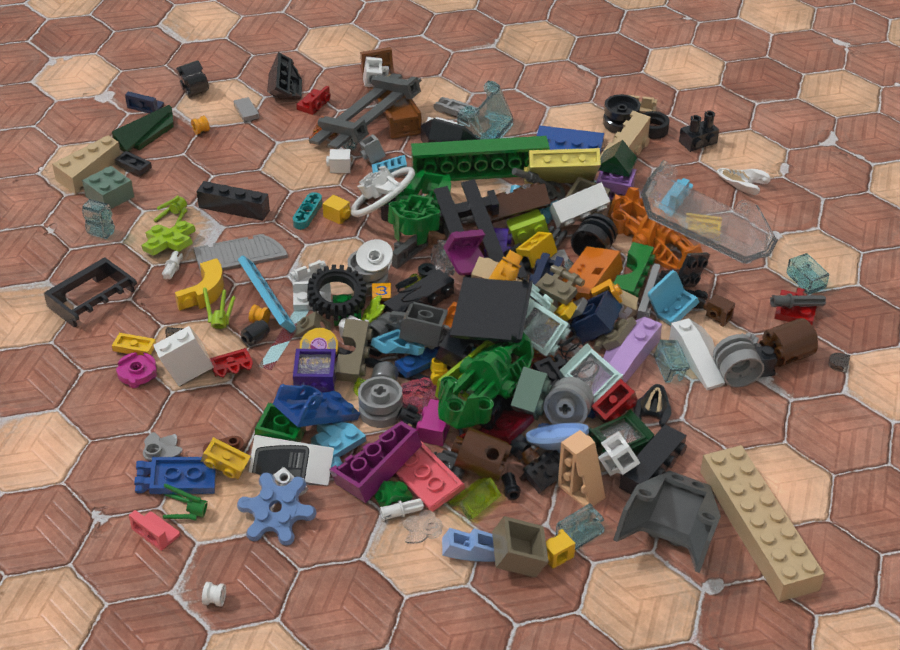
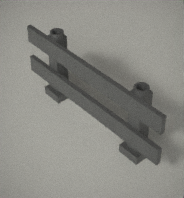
(359, 130)

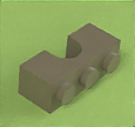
(351, 366)

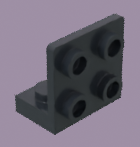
(691, 269)

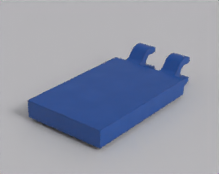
(180, 472)

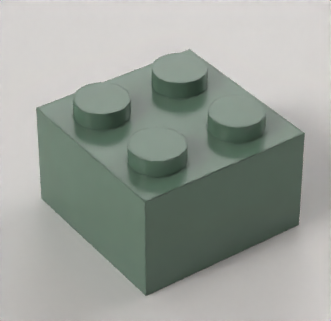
(108, 187)
(531, 392)

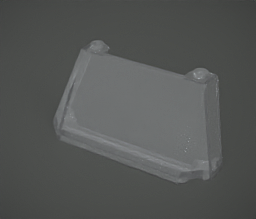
(734, 232)

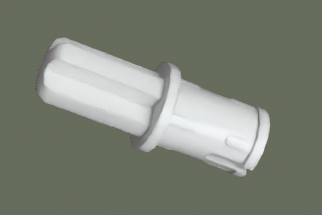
(172, 265)
(400, 509)

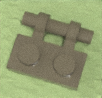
(558, 289)
(616, 336)

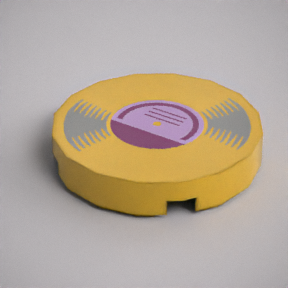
(319, 339)

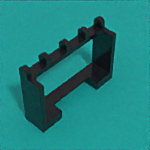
(98, 271)

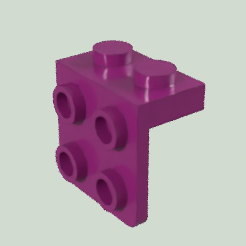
(464, 250)

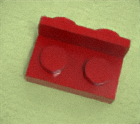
(314, 100)

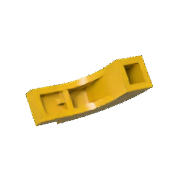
(212, 280)

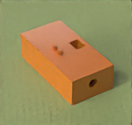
(595, 267)

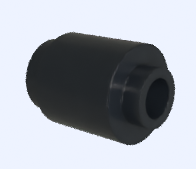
(255, 332)

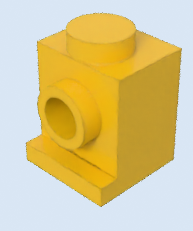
(560, 549)

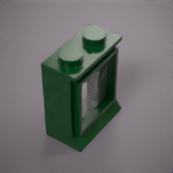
(630, 427)

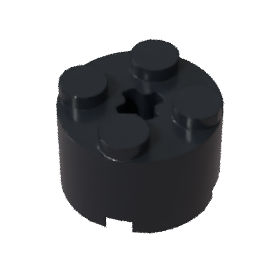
(192, 78)

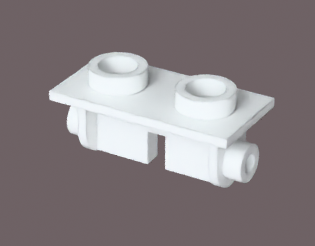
(304, 274)

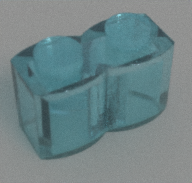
(98, 218)

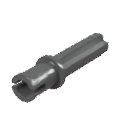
(790, 301)

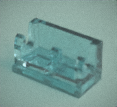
(671, 360)
(582, 525)

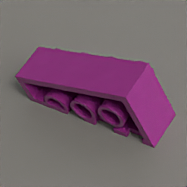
(377, 461)

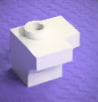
(372, 68)
(618, 455)

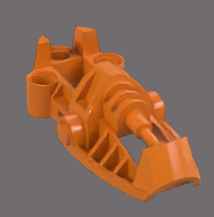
(648, 231)

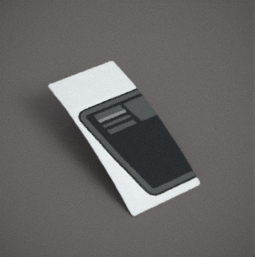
(299, 458)

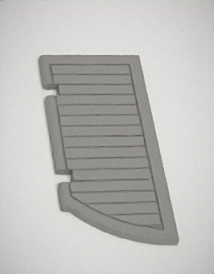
(258, 250)

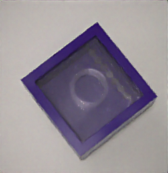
(315, 369)

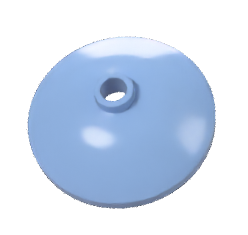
(551, 436)

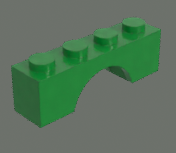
(639, 261)

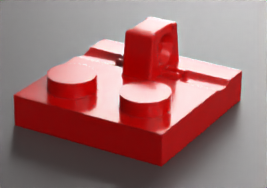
(795, 312)

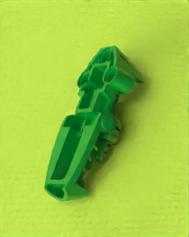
(417, 213)
(483, 379)

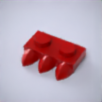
(231, 362)

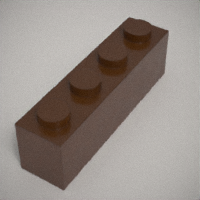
(521, 202)

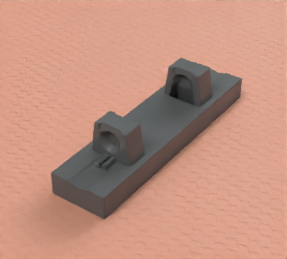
(406, 250)

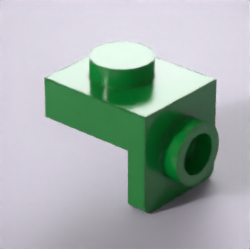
(392, 492)

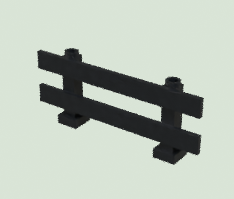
(478, 207)

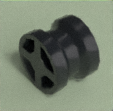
(426, 269)

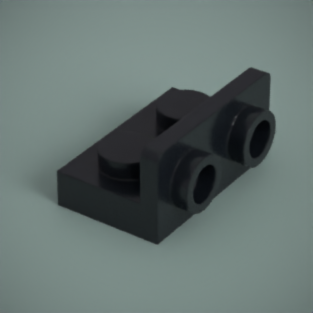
(544, 472)

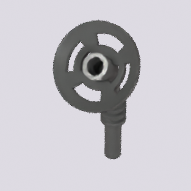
(534, 178)

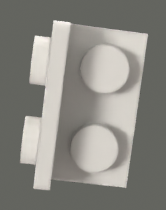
(300, 295)

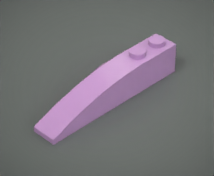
(635, 347)

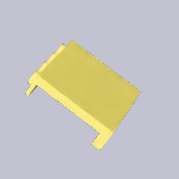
(564, 164)

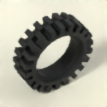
(336, 275)

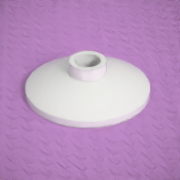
(371, 250)

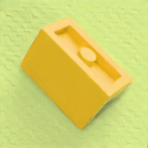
(536, 245)

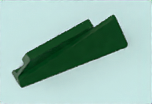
(144, 130)

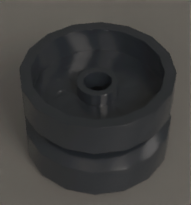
(618, 110)

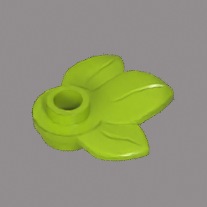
(374, 310)

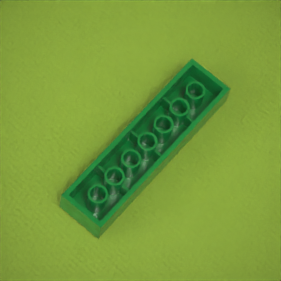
(476, 157)

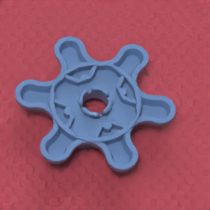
(283, 520)

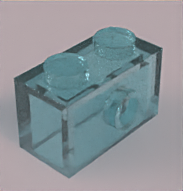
(807, 273)

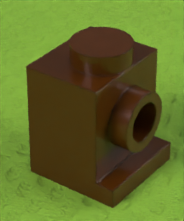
(719, 309)

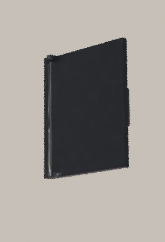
(491, 310)

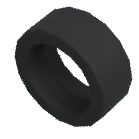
(658, 118)

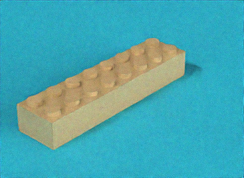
(762, 524)

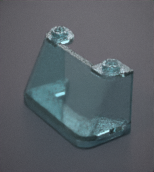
(491, 118)

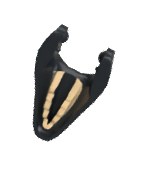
(654, 404)

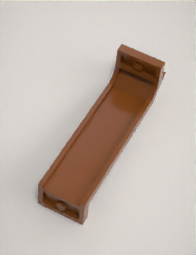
(404, 115)

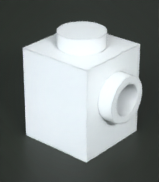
(339, 161)

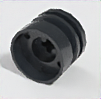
(594, 232)

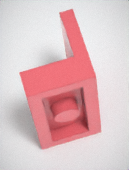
(153, 529)

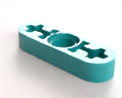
(307, 204)

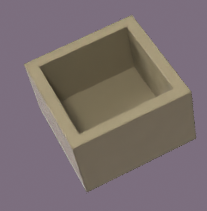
(519, 547)

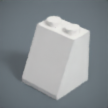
(183, 355)

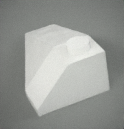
(698, 350)

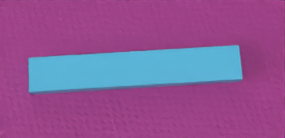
(267, 294)

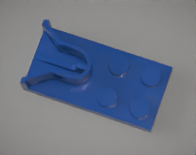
(312, 406)

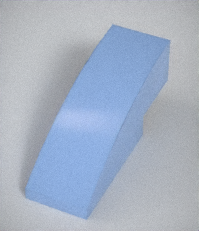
(468, 546)

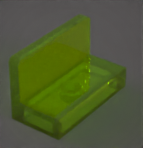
(476, 497)

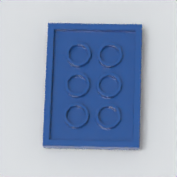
(570, 138)

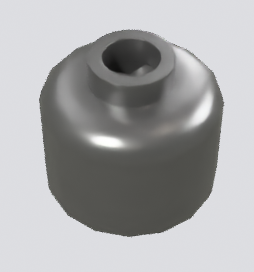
(385, 369)

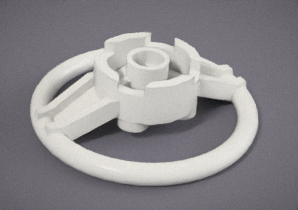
(381, 183)

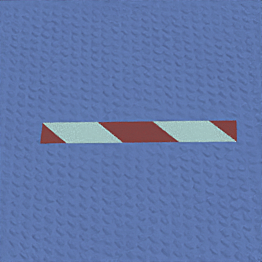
(281, 342)

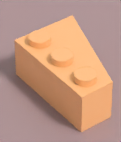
(580, 469)

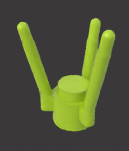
(177, 206)
(220, 318)

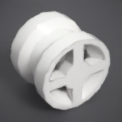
(214, 594)

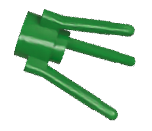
(195, 505)

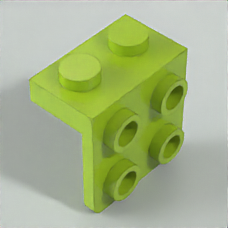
(526, 226)

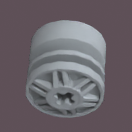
(738, 360)

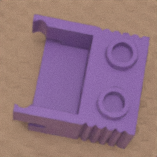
(617, 183)

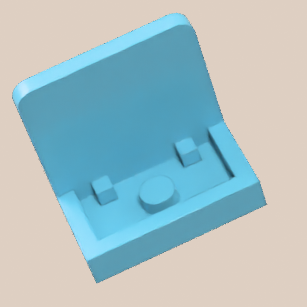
(670, 299)

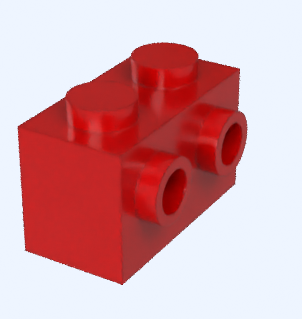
(615, 402)

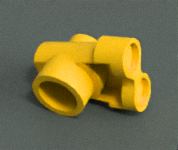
(438, 369)

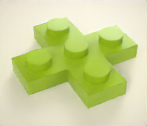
(175, 238)

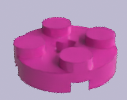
(134, 378)

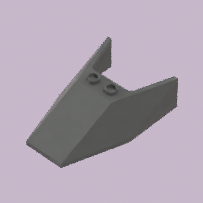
(674, 510)

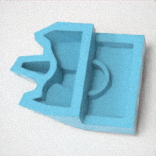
(392, 343)
(340, 436)

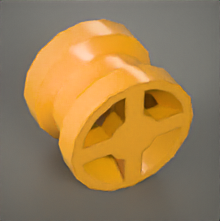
(200, 125)
(258, 313)

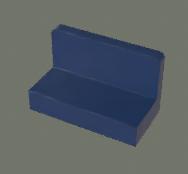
(142, 103)

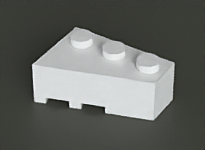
(579, 205)

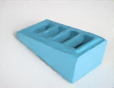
(392, 164)

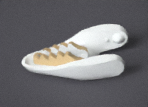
(744, 179)

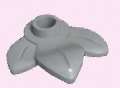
(161, 447)

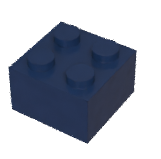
(597, 317)

